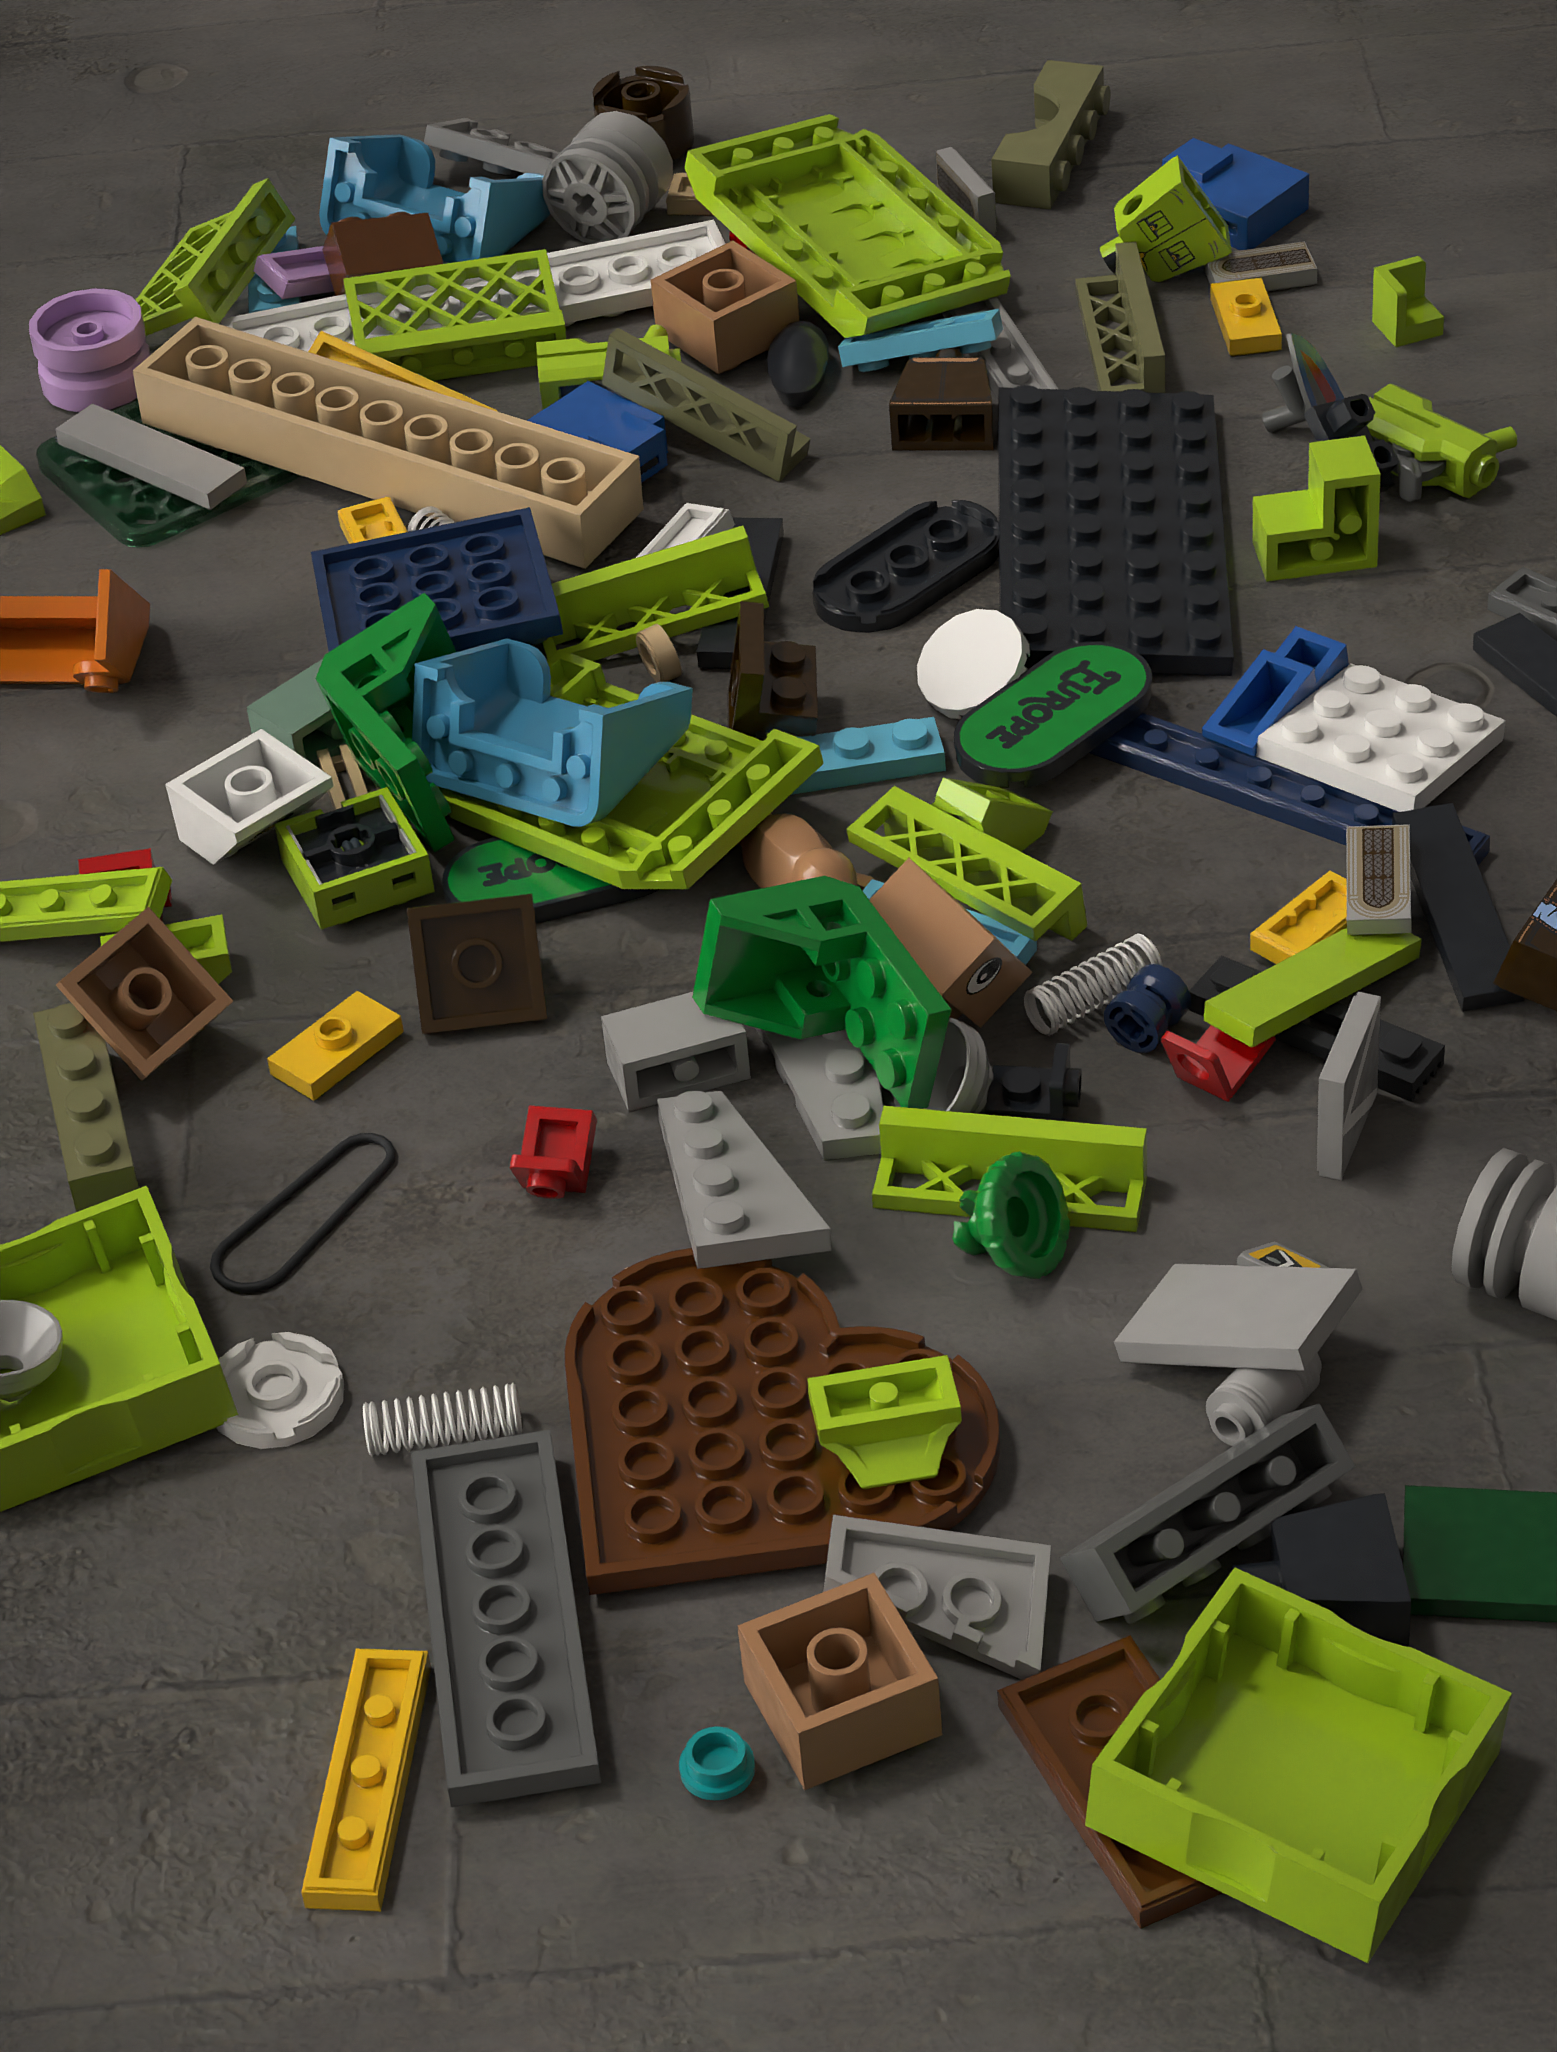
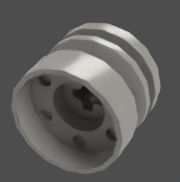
(607, 178)
(1511, 1233)

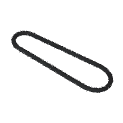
(288, 1192)

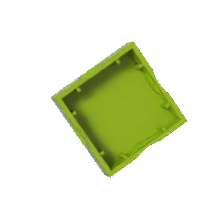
(132, 1356)
(1298, 1763)

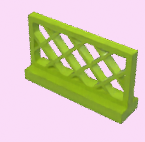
(215, 261)
(460, 346)

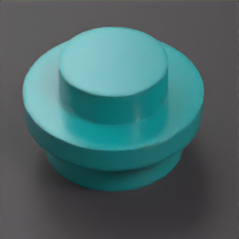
(716, 1764)

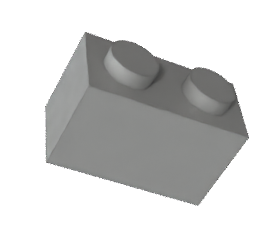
(672, 1050)

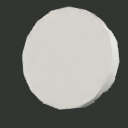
(970, 660)
(281, 1407)

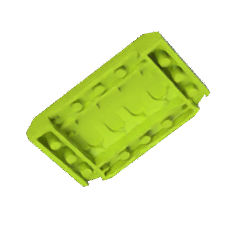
(848, 224)
(678, 815)

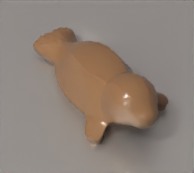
(791, 850)

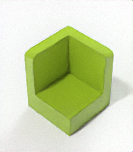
(1401, 304)

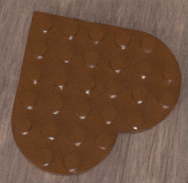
(704, 1429)

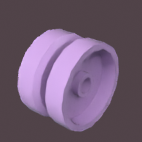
(89, 348)

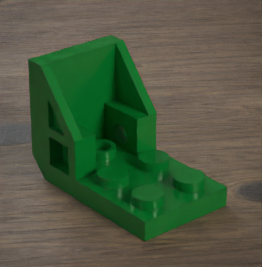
(372, 701)
(820, 963)

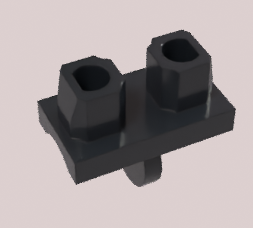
(1350, 419)

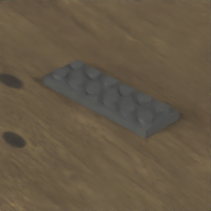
(503, 1620)

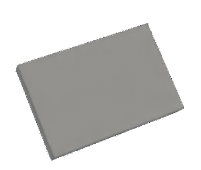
(1239, 1316)

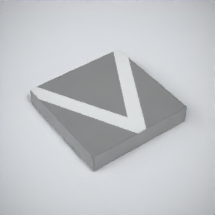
(1348, 1085)

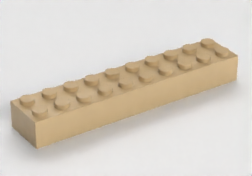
(386, 437)

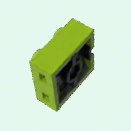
(354, 858)

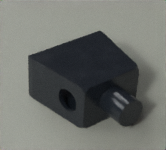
(1343, 1562)

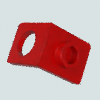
(1215, 1062)

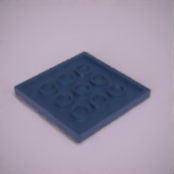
(477, 571)

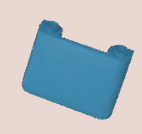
(397, 173)
(505, 740)

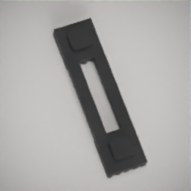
(1404, 1056)

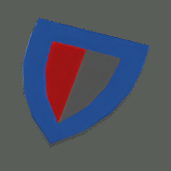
(1307, 387)

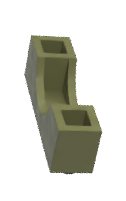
(1037, 163)
(85, 1107)

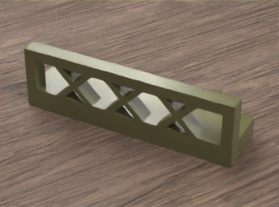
(1138, 328)
(702, 406)

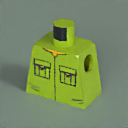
(1170, 223)

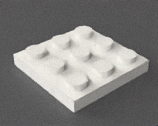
(1381, 738)

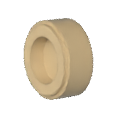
(658, 654)

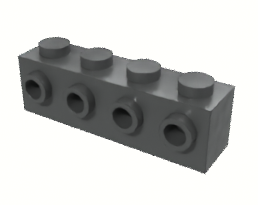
(1207, 1514)

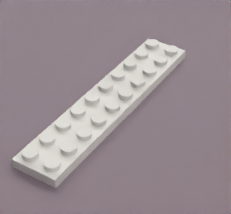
(587, 281)

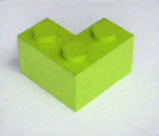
(1329, 524)

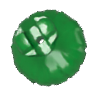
(1016, 1217)

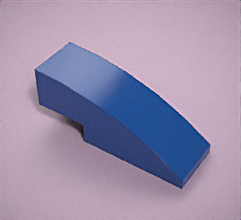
(1274, 687)

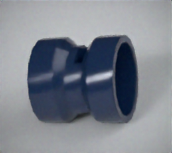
(1147, 1008)

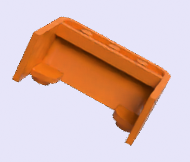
(74, 637)

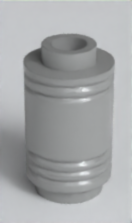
(1257, 1397)

